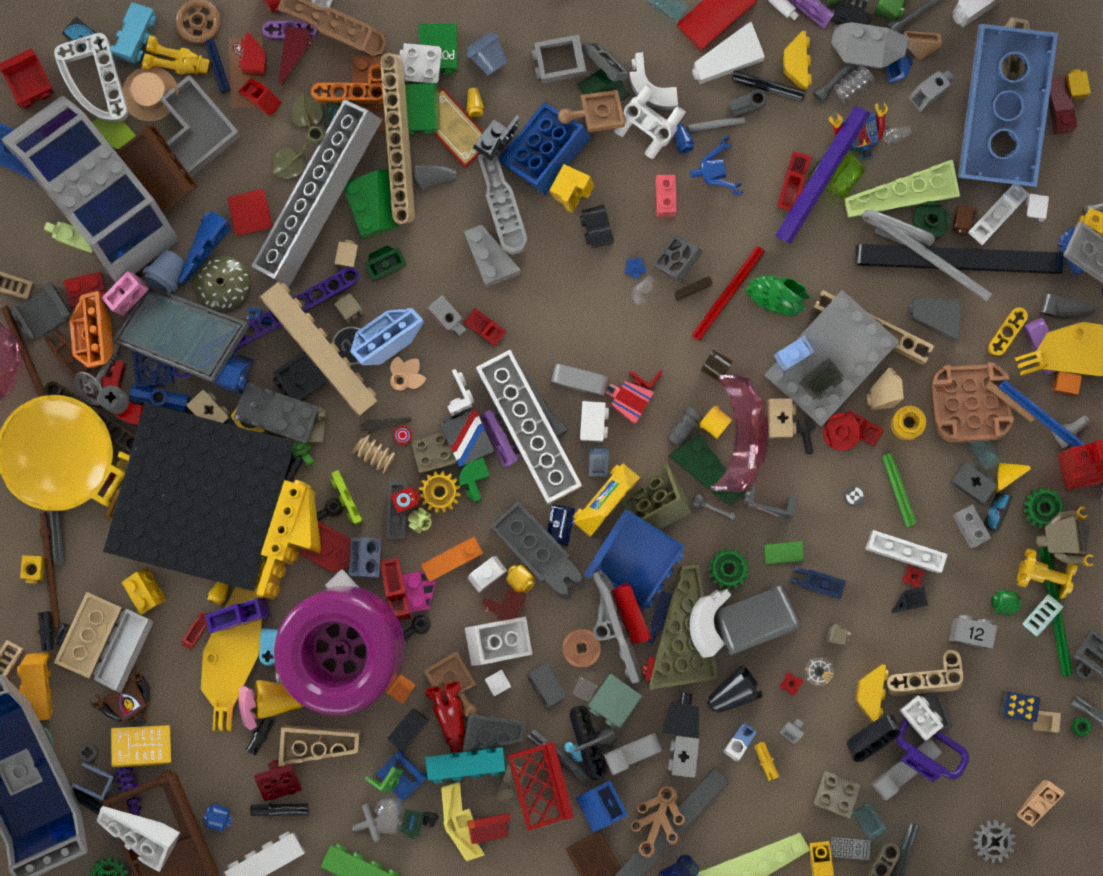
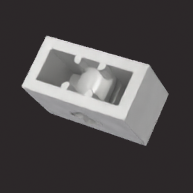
(971, 526)
(688, 767)

